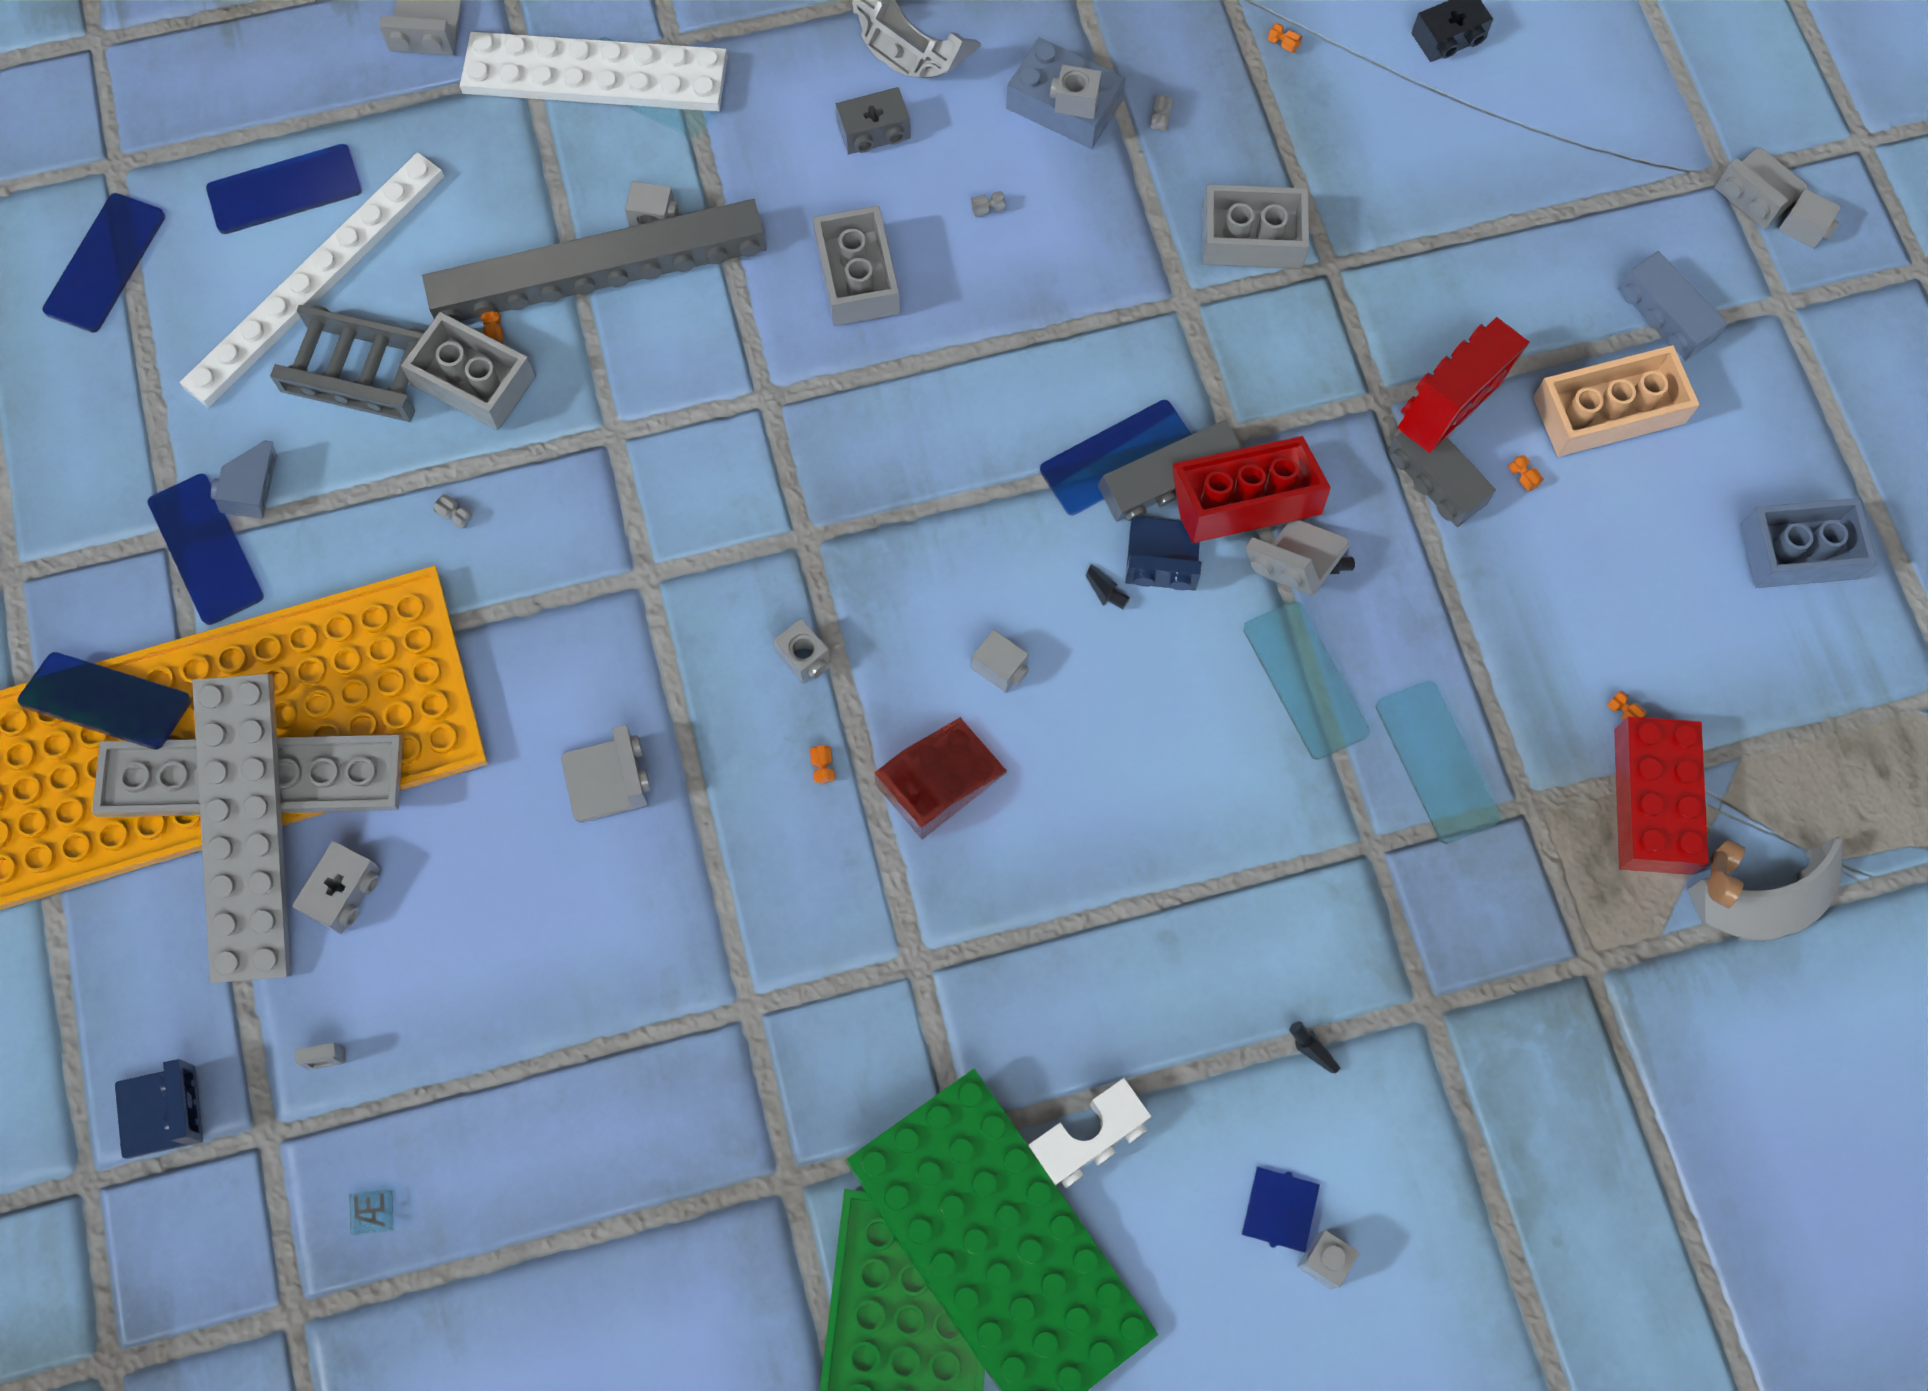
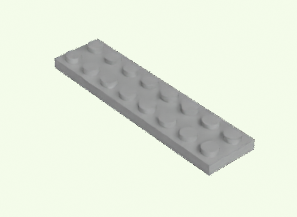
(313, 776)
(241, 828)

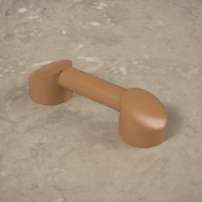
(1721, 886)

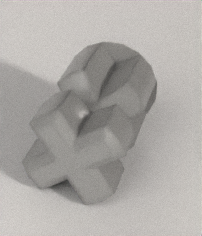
(1161, 112)
(981, 204)
(448, 507)

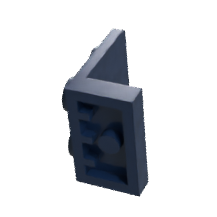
(159, 1110)

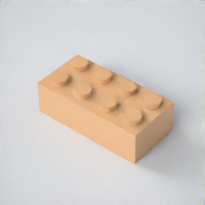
(1615, 400)

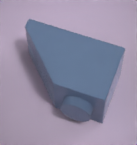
(246, 482)

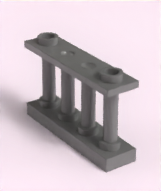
(328, 386)

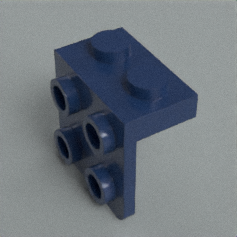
(1162, 555)

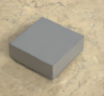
(320, 1056)

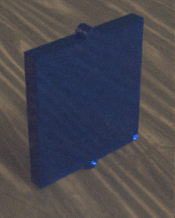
(1280, 1209)

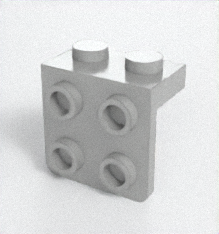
(422, 26)
(1760, 186)
(1298, 556)
(606, 777)

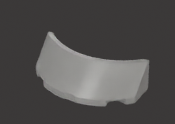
(903, 46)
(1779, 911)

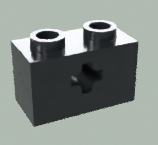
(1451, 27)

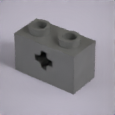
(873, 120)

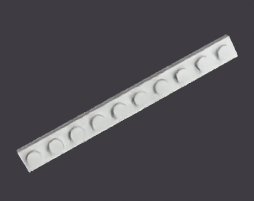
(311, 280)

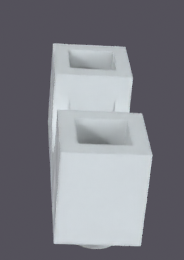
(1119, 1116)

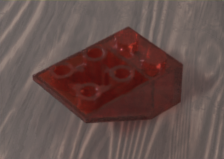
(938, 776)

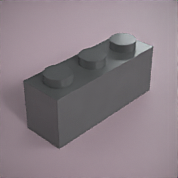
(1444, 477)

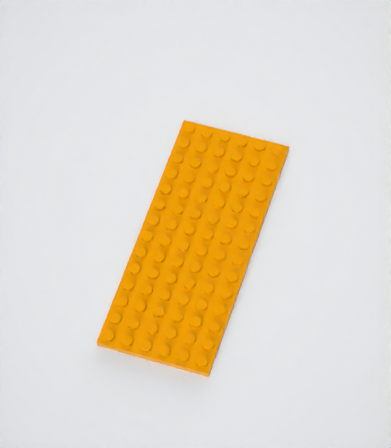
(339, 667)

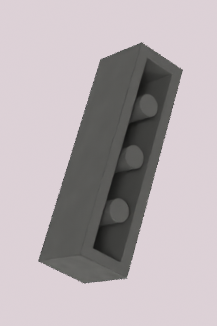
(1151, 478)

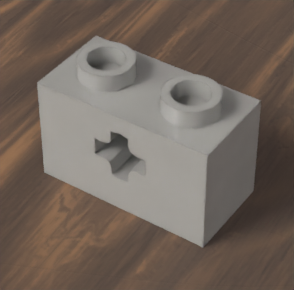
(343, 869)

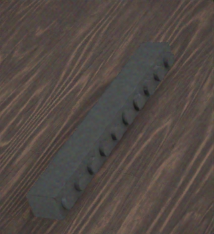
(596, 262)

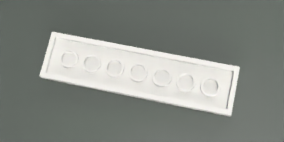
(594, 71)

